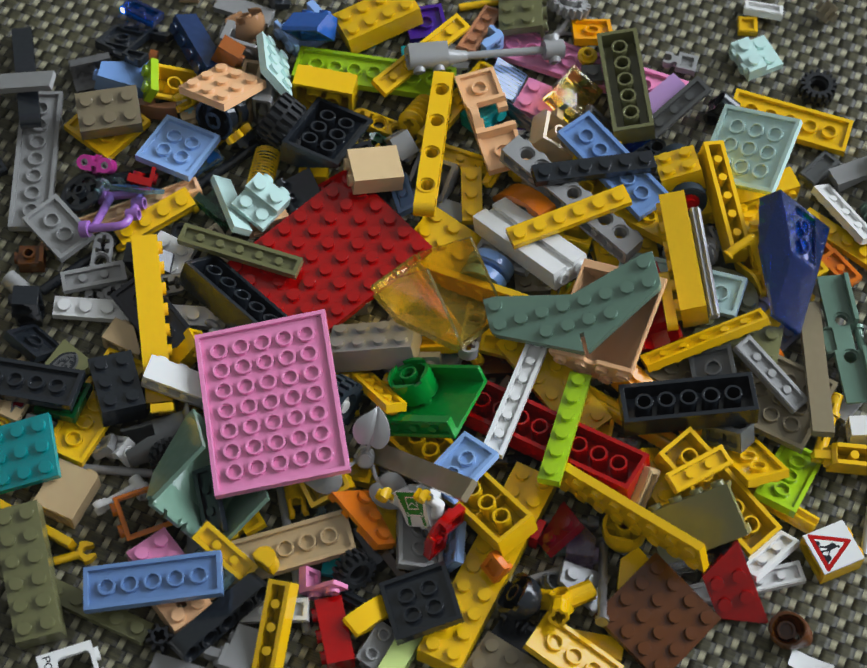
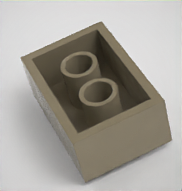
(108, 112)

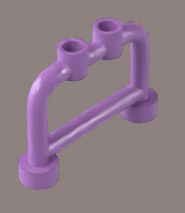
(138, 203)

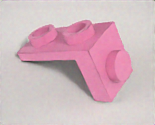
(311, 585)

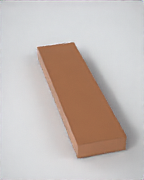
(479, 29)

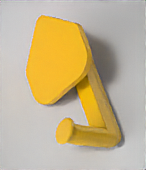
(756, 274)

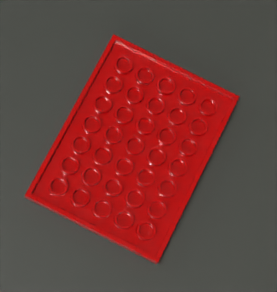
(344, 249)

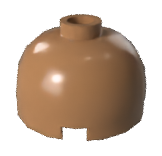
(248, 24)

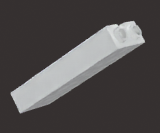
(549, 259)

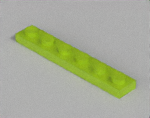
(564, 429)

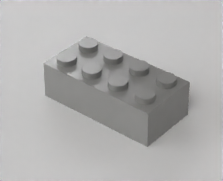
(372, 346)

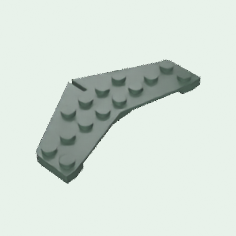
(590, 312)

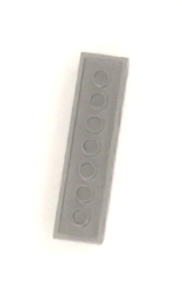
(36, 161)

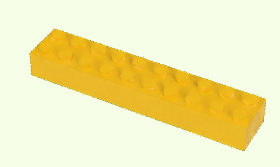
(474, 589)

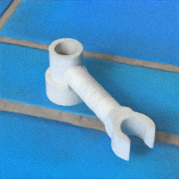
(135, 481)

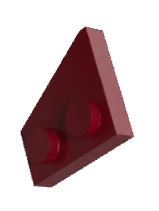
(560, 530)

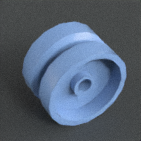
(497, 265)

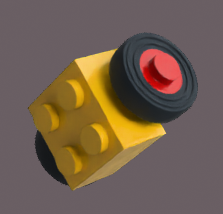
(681, 170)

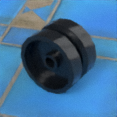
(222, 122)

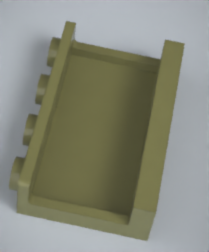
(704, 514)

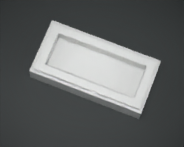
(763, 10)

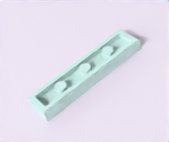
(226, 194)

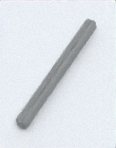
(704, 263)

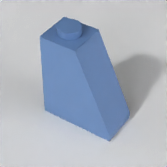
(118, 74)

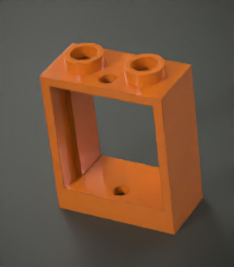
(123, 527)

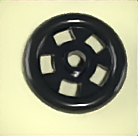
(82, 192)

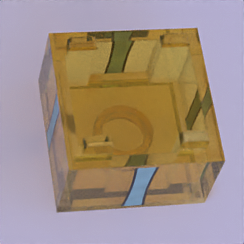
(572, 93)

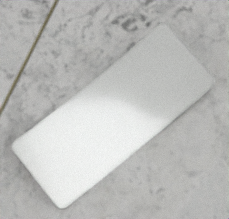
(801, 660)

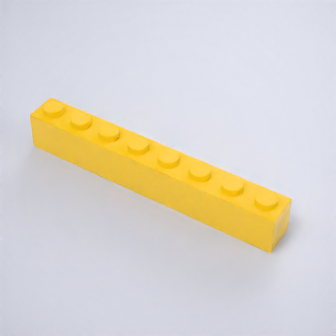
(150, 305)

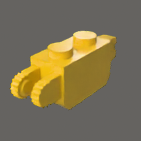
(842, 458)

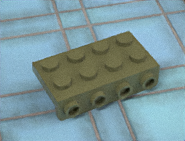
(523, 17)

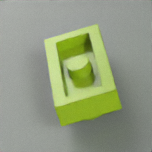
(150, 80)

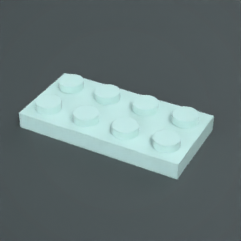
(273, 64)

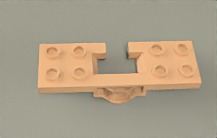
(481, 90)

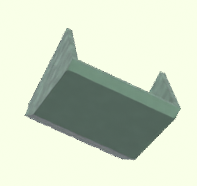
(173, 485)

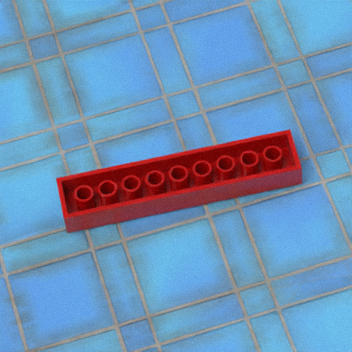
(592, 451)

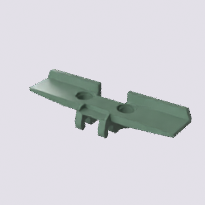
(839, 302)

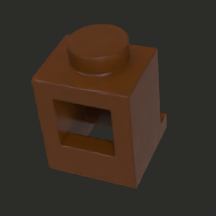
(31, 259)

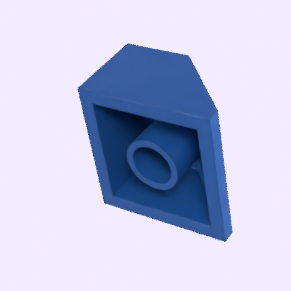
(311, 26)

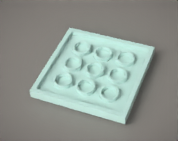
(756, 146)

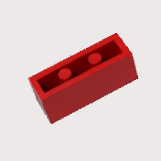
(333, 633)

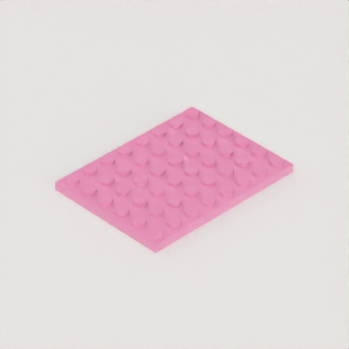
(271, 404)

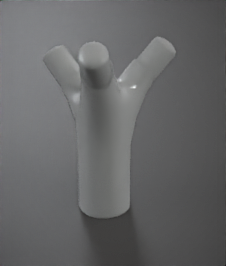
(560, 29)

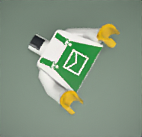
(418, 504)

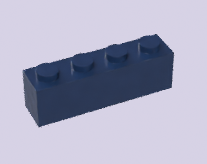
(193, 41)

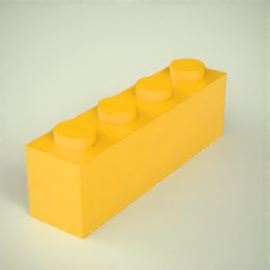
(275, 624)

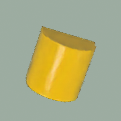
(266, 559)

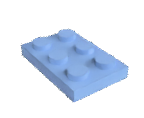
(467, 457)

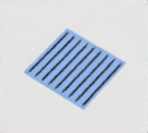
(510, 78)

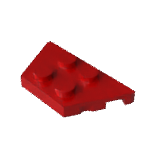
(733, 588)

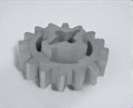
(570, 8)

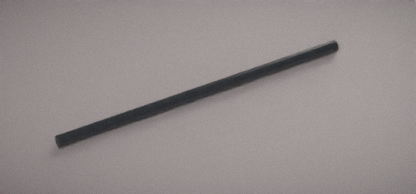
(204, 181)

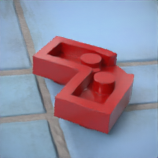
(437, 536)

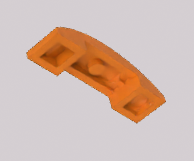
(528, 197)

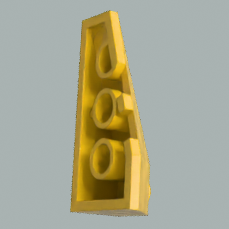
(170, 79)

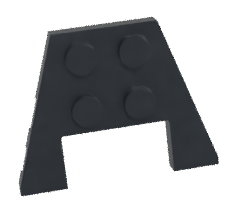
(125, 41)

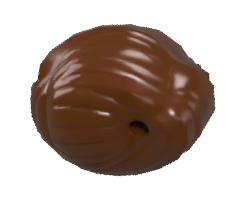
(785, 627)

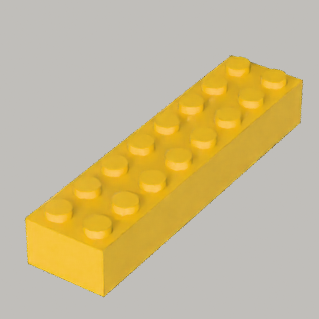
(490, 509)

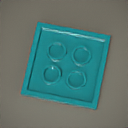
(28, 453)

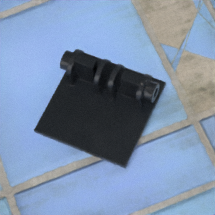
(301, 188)
(514, 631)

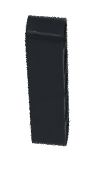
(219, 617)

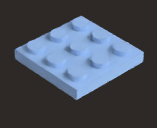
(178, 147)

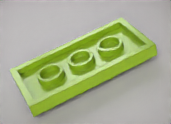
(789, 492)

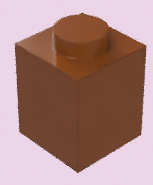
(229, 52)

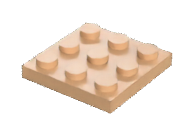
(222, 87)

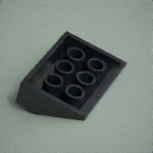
(323, 136)

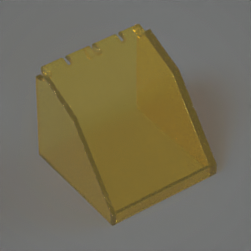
(440, 293)

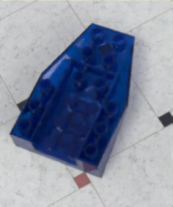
(790, 256)

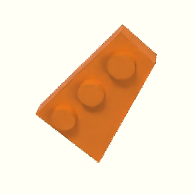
(367, 517)

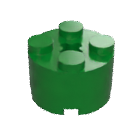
(413, 382)

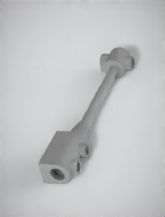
(437, 55)

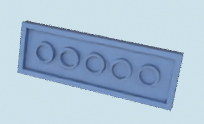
(589, 139)
(153, 581)

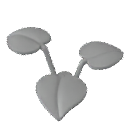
(374, 431)

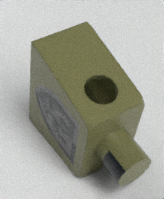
(70, 357)

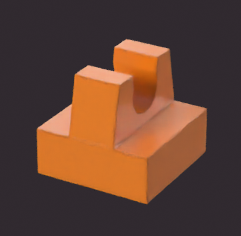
(495, 566)

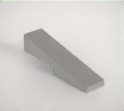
(848, 174)

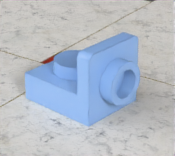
(494, 39)

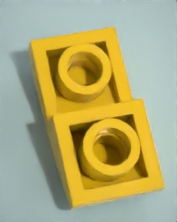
(366, 616)

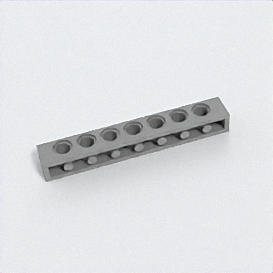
(605, 235)

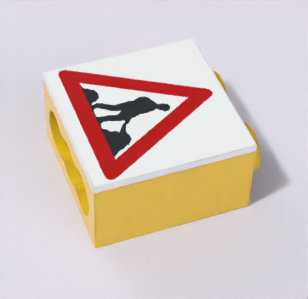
(831, 551)

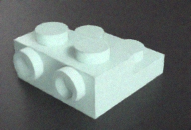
(754, 57)
(261, 201)

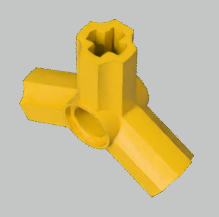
(563, 600)

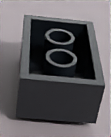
(117, 388)

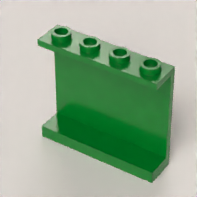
(449, 407)

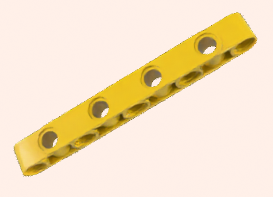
(433, 144)

